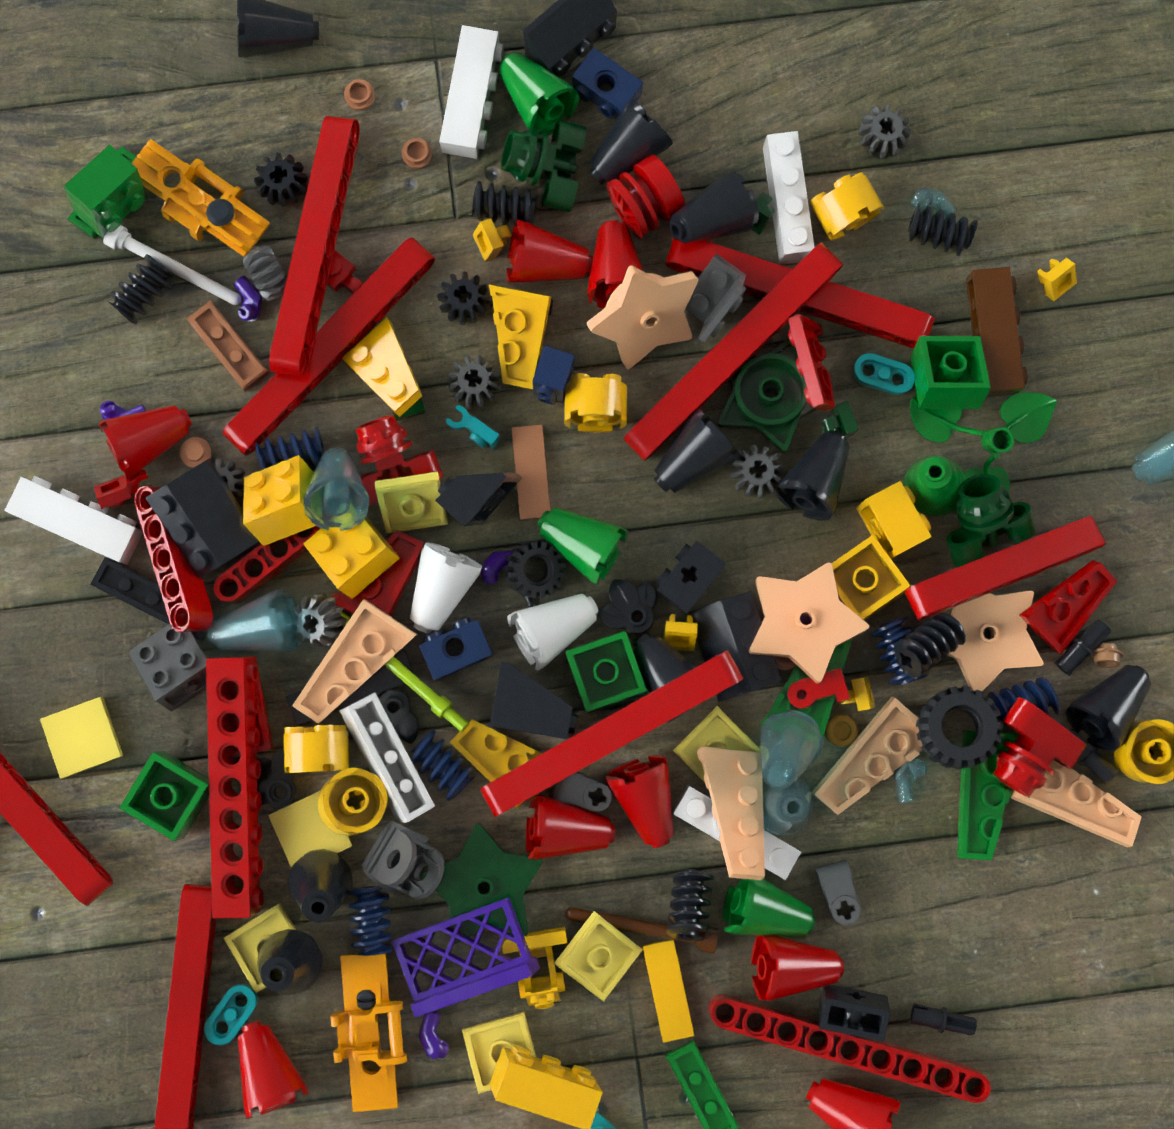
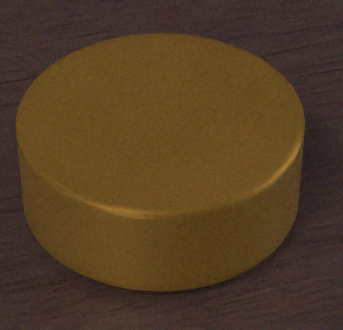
(841, 730)

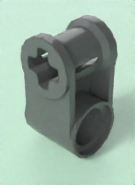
(576, 791)
(838, 886)

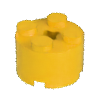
(847, 206)
(595, 403)
(316, 748)
(1134, 755)
(359, 784)

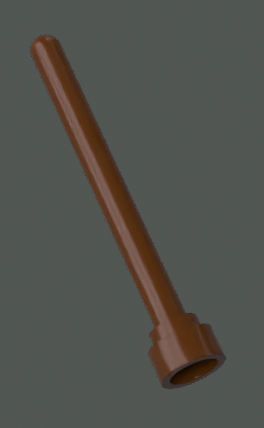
(645, 927)

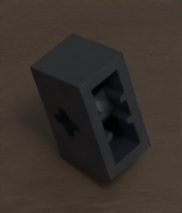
(706, 569)
(854, 1012)

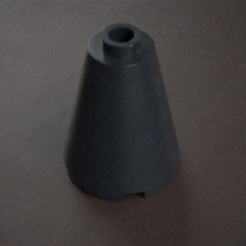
(272, 28)
(627, 143)
(717, 211)
(694, 454)
(816, 478)
(659, 662)
(1110, 707)
(320, 883)
(289, 962)

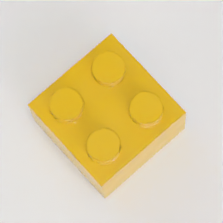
(276, 500)
(894, 519)
(352, 556)
(868, 579)

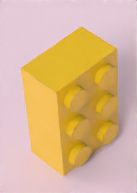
(546, 1087)

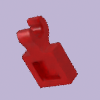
(341, 274)
(118, 490)

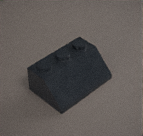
(567, 32)
(475, 496)
(202, 518)
(733, 627)

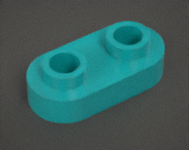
(882, 375)
(232, 1013)

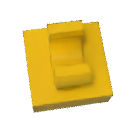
(490, 239)
(1059, 278)
(681, 634)
(861, 694)

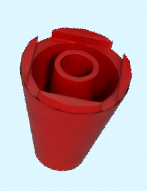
(544, 256)
(611, 259)
(144, 436)
(645, 797)
(564, 829)
(792, 967)
(266, 1071)
(851, 1107)

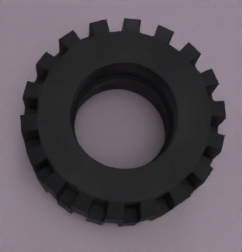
(981, 712)

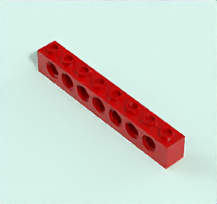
(226, 898)

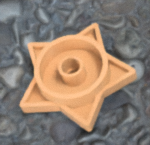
(645, 313)
(784, 633)
(1009, 642)

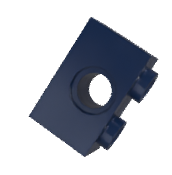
(600, 70)
(552, 375)
(475, 649)

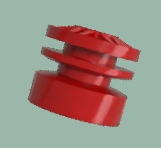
(642, 198)

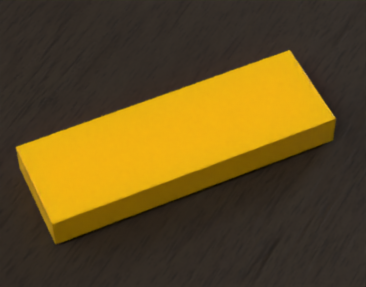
(668, 990)

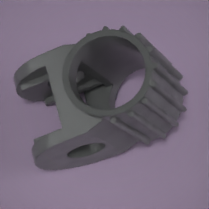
(398, 859)

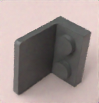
(715, 294)
(171, 666)

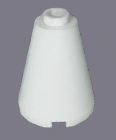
(440, 585)
(551, 627)

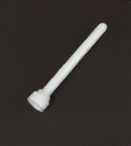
(122, 240)

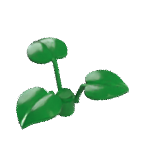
(1025, 417)

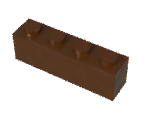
(996, 322)

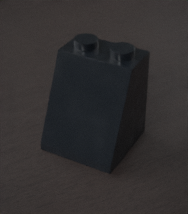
(530, 707)

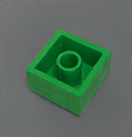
(106, 191)
(950, 372)
(605, 671)
(167, 795)

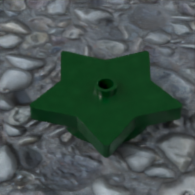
(772, 417)
(486, 862)

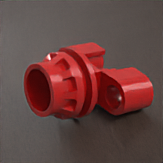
(383, 445)
(1037, 745)

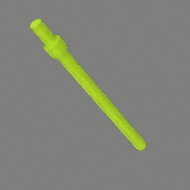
(440, 705)

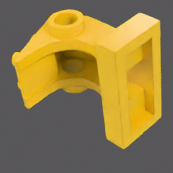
(546, 989)

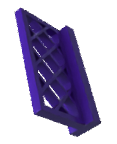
(481, 979)

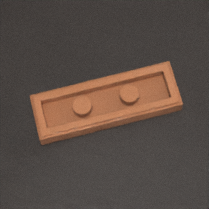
(227, 345)
(531, 466)

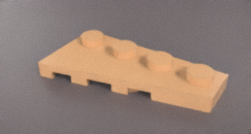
(356, 655)
(872, 757)
(737, 801)
(1083, 804)

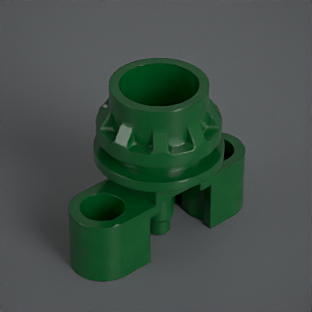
(532, 157)
(984, 515)

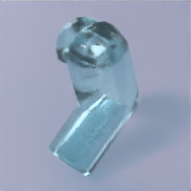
(933, 198)
(906, 777)

